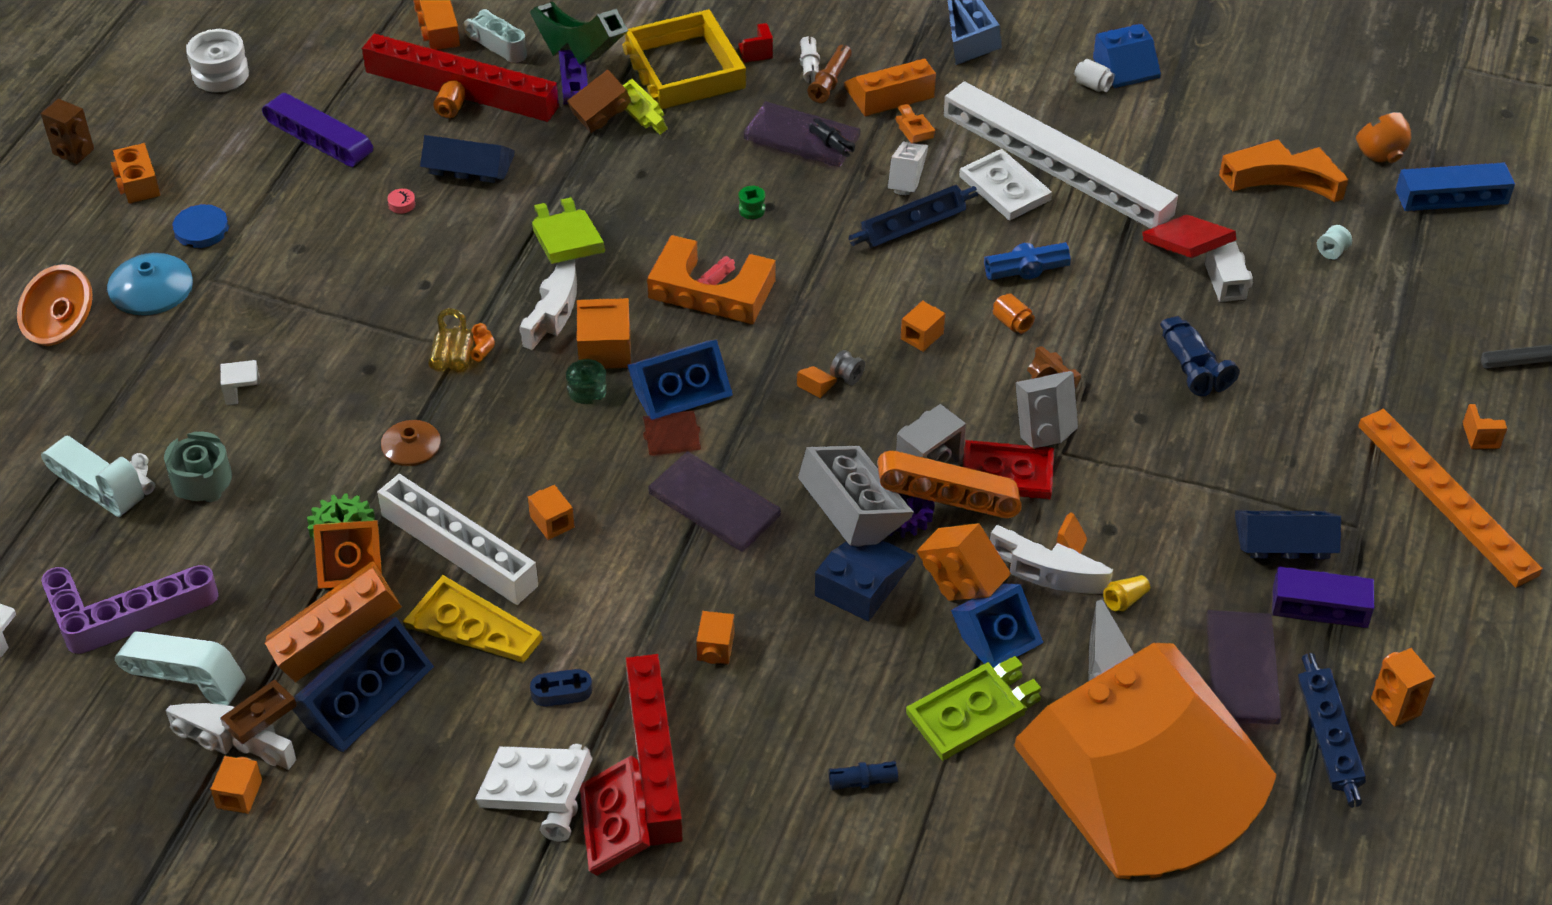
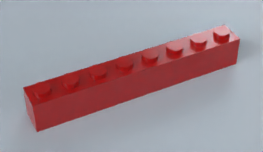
(482, 81)

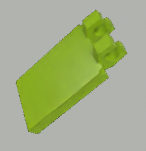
(566, 234)
(973, 707)

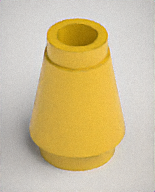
(1125, 592)

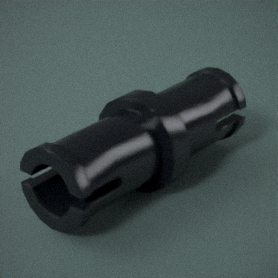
(831, 137)

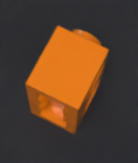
(135, 173)
(1402, 686)

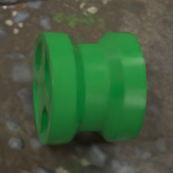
(751, 202)

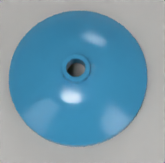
(150, 284)

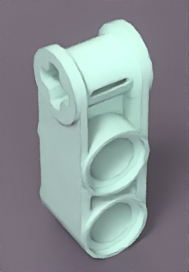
(497, 36)

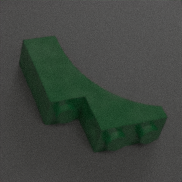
(585, 39)

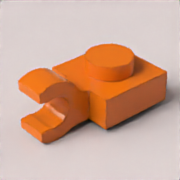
(914, 127)

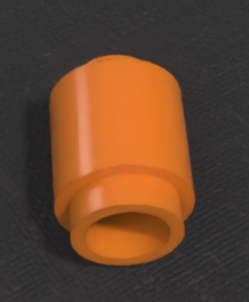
(449, 99)
(1013, 313)

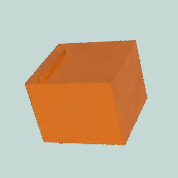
(604, 331)

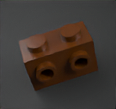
(67, 131)

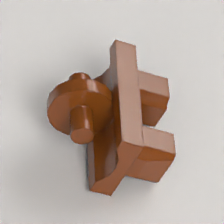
(1049, 364)

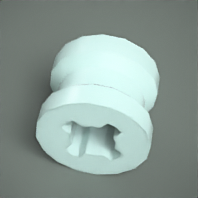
(1334, 242)

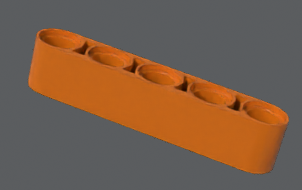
(948, 484)

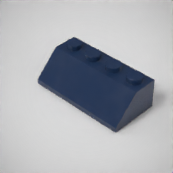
(362, 684)

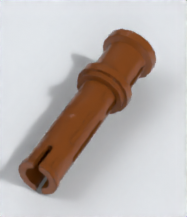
(827, 78)

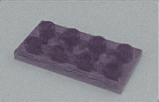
(789, 132)
(714, 501)
(1244, 665)

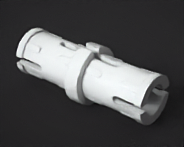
(809, 58)

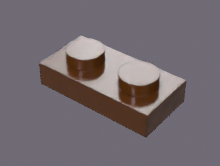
(258, 712)

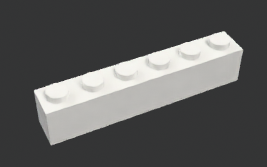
(458, 539)

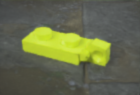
(644, 108)

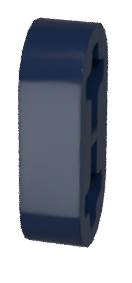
(561, 687)

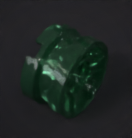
(586, 381)

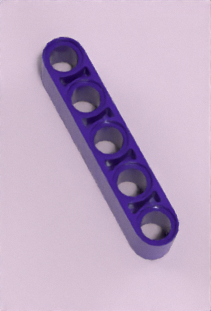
(317, 129)

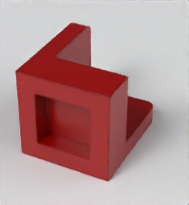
(758, 47)

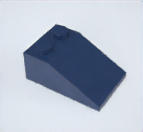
(861, 576)

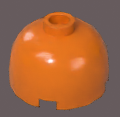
(1386, 139)

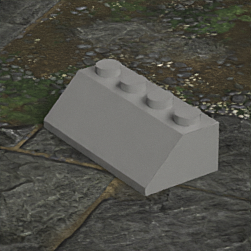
(851, 493)

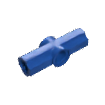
(1027, 261)

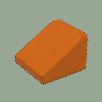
(815, 381)
(1071, 534)

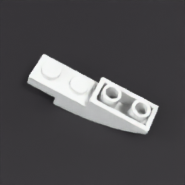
(554, 309)
(1056, 569)
(204, 725)

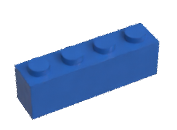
(1454, 186)

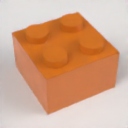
(963, 562)

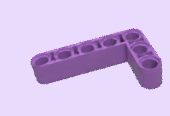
(127, 612)

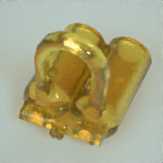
(451, 346)

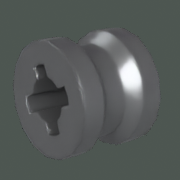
(847, 367)

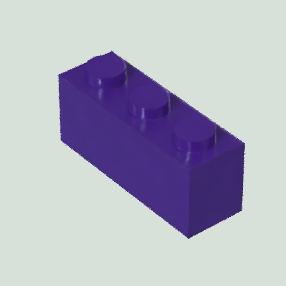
(1323, 597)

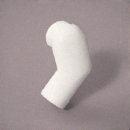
(140, 463)

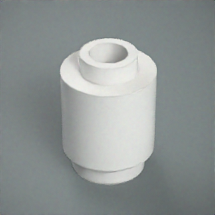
(1094, 75)

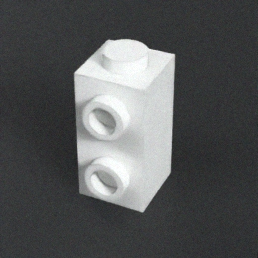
(1228, 272)

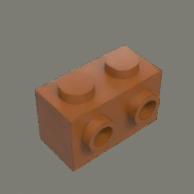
(599, 101)

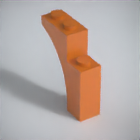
(1274, 165)

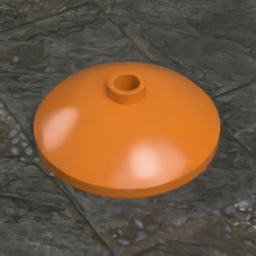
(54, 305)

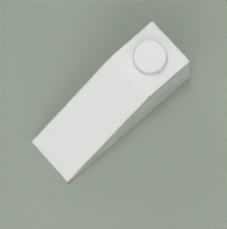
(907, 167)

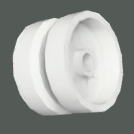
(217, 60)

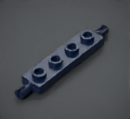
(913, 215)
(1332, 730)

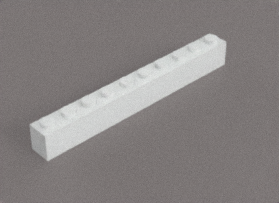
(1060, 156)

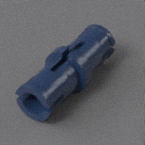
(863, 775)

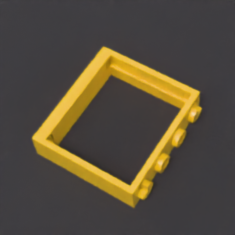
(677, 30)

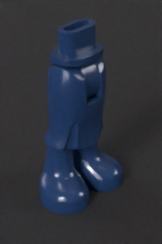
(1197, 359)

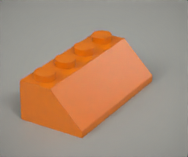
(332, 622)

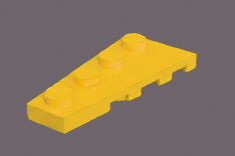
(470, 620)

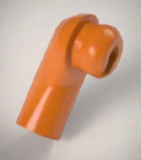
(483, 340)

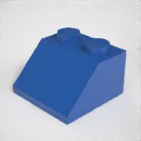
(1128, 54)
(998, 625)

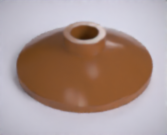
(410, 443)

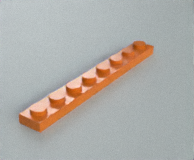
(1450, 498)

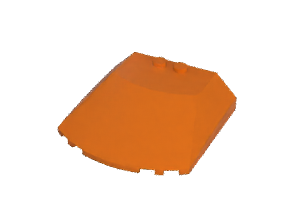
(1149, 765)

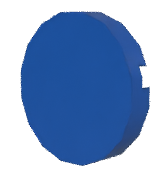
(200, 225)

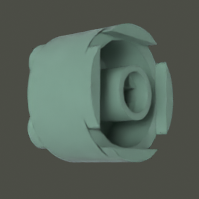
(198, 467)

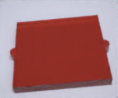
(672, 433)

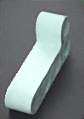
(110, 485)
(183, 661)

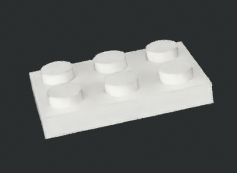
(1005, 184)
(534, 779)

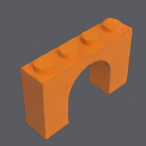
(737, 299)

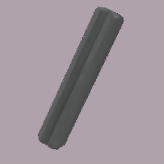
(1517, 356)

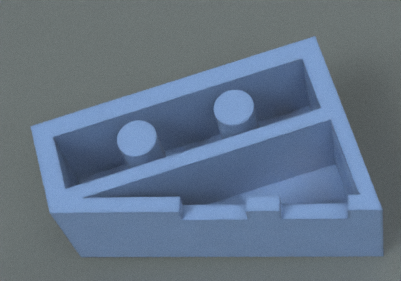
(972, 29)

